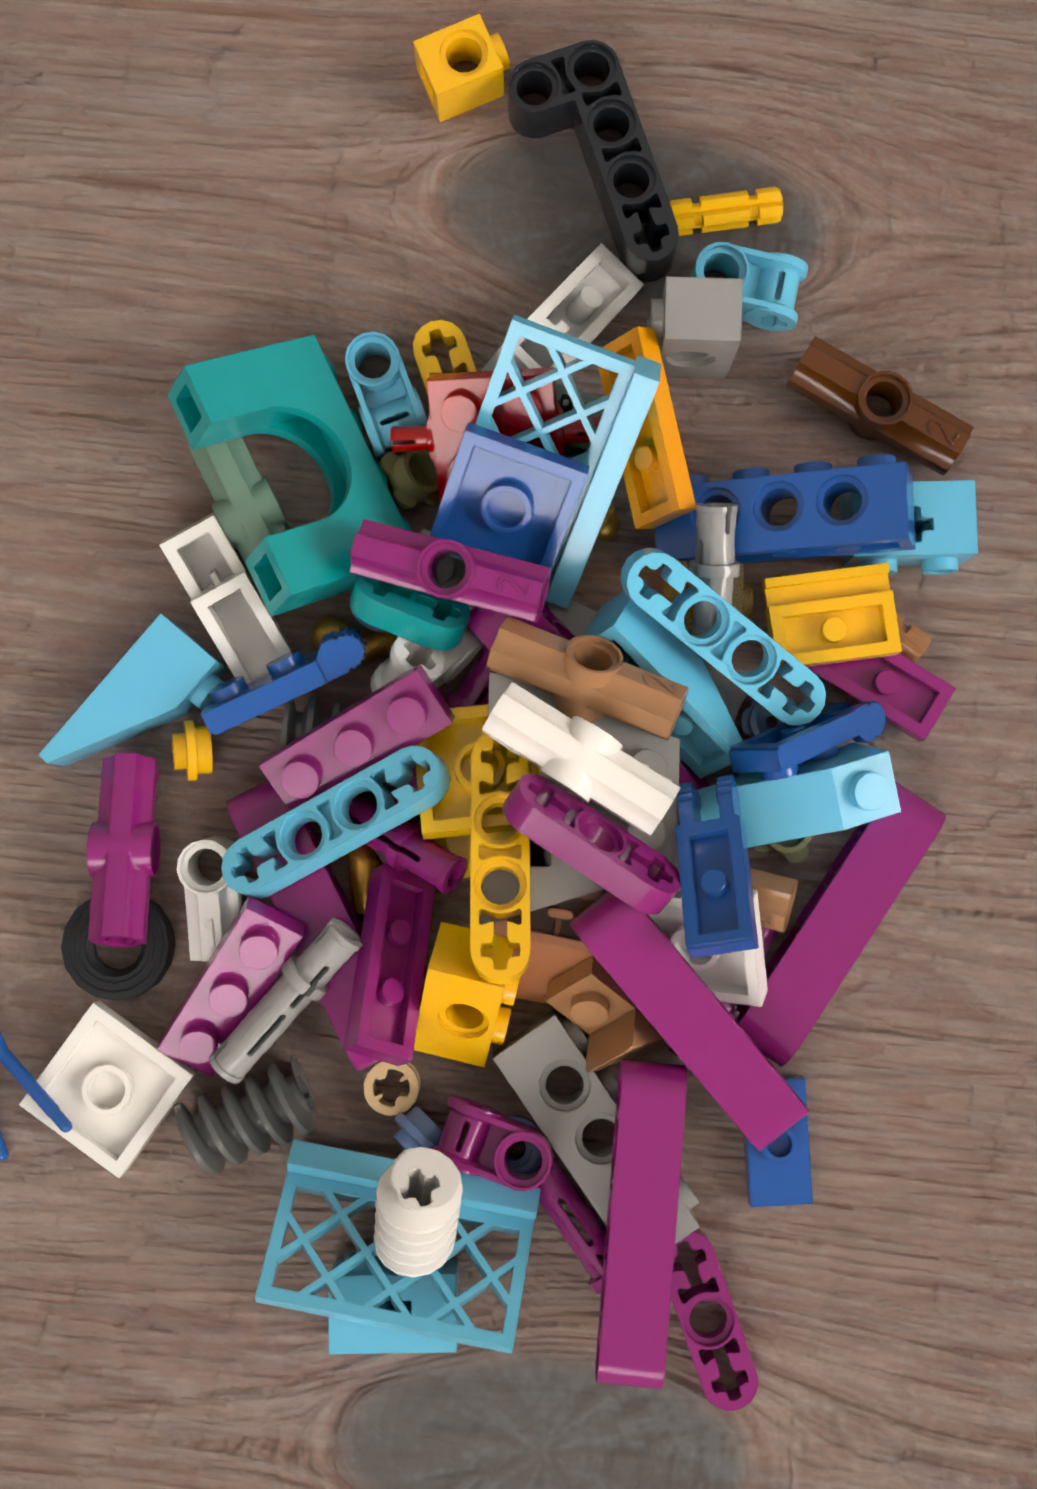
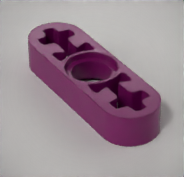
(569, 825)
(737, 1353)

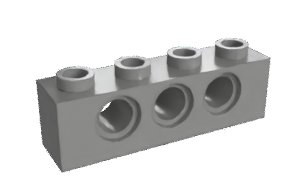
(526, 1065)

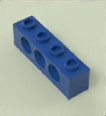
(880, 525)

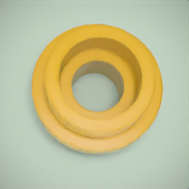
(192, 750)

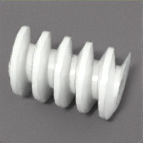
(417, 1212)

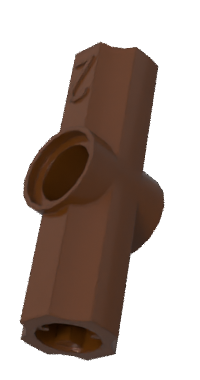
(915, 424)

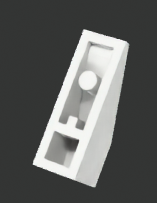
(578, 307)

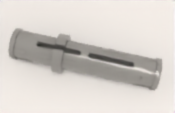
(302, 981)

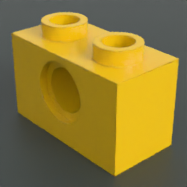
(458, 1007)

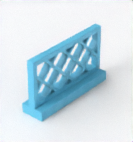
(610, 441)
(355, 1178)

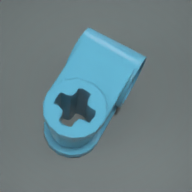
(761, 276)
(386, 399)

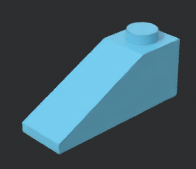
(150, 686)
(704, 721)
(818, 800)

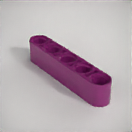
(308, 900)
(838, 924)
(690, 1018)
(641, 1224)

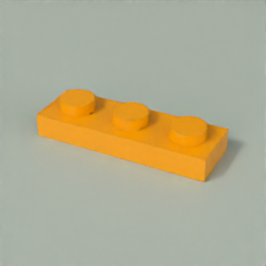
(657, 467)

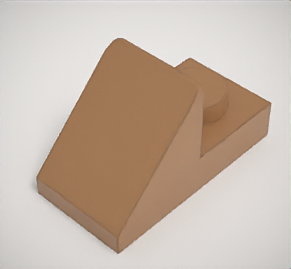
(604, 1012)

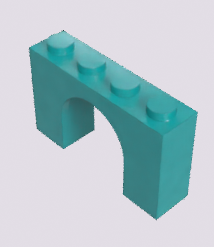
(295, 396)

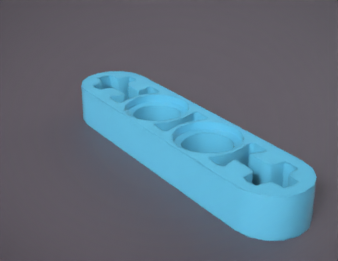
(727, 633)
(332, 814)

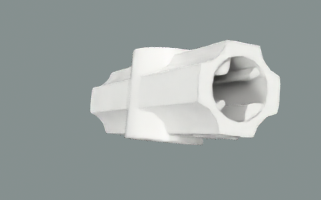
(580, 759)

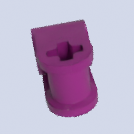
(488, 1142)

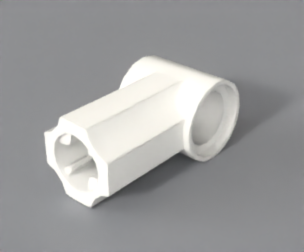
(209, 904)

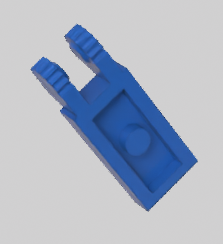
(287, 679)
(783, 747)
(715, 874)

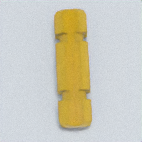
(728, 210)

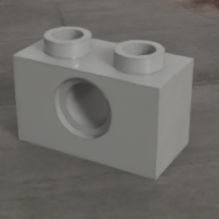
(698, 325)

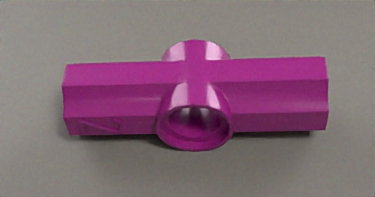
(412, 563)
(123, 850)

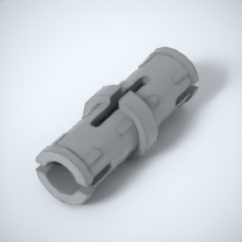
(714, 558)

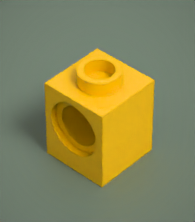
(456, 91)

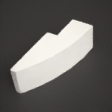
(225, 598)

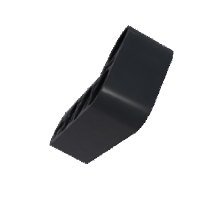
(609, 163)

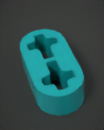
(410, 613)

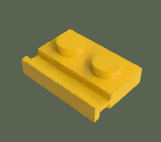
(833, 614)

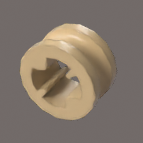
(404, 1100)

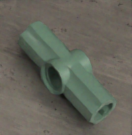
(243, 499)

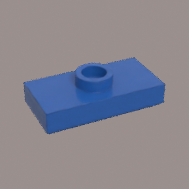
(782, 1169)

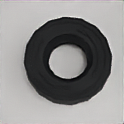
(111, 983)

